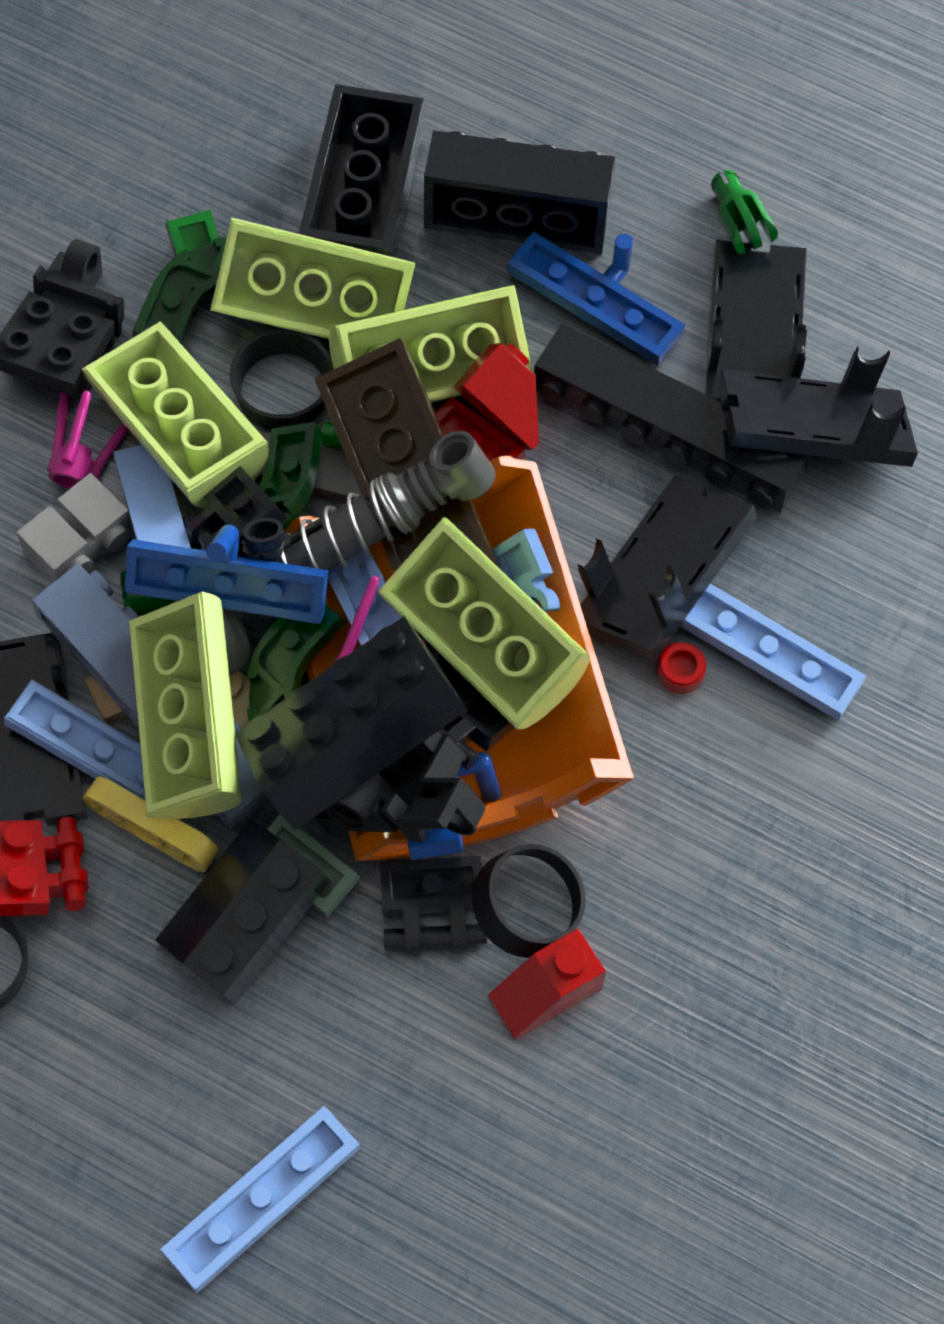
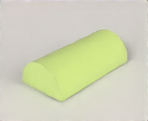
(305, 280)
(439, 336)
(177, 412)
(486, 626)
(185, 709)

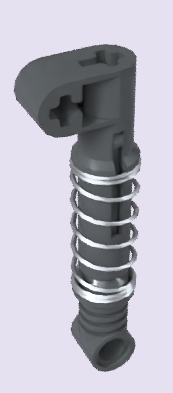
(455, 470)

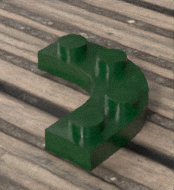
(181, 289)
(290, 469)
(284, 658)

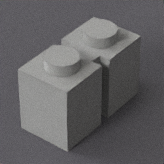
(90, 529)

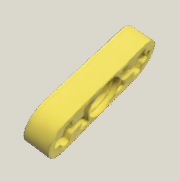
(166, 835)

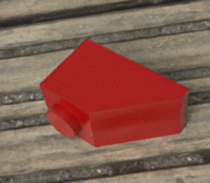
(504, 392)
(548, 984)

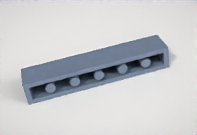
(98, 636)

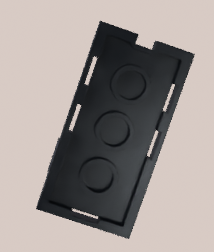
(756, 313)
(820, 416)
(662, 567)
(32, 778)

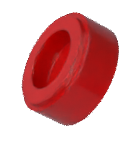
(681, 667)

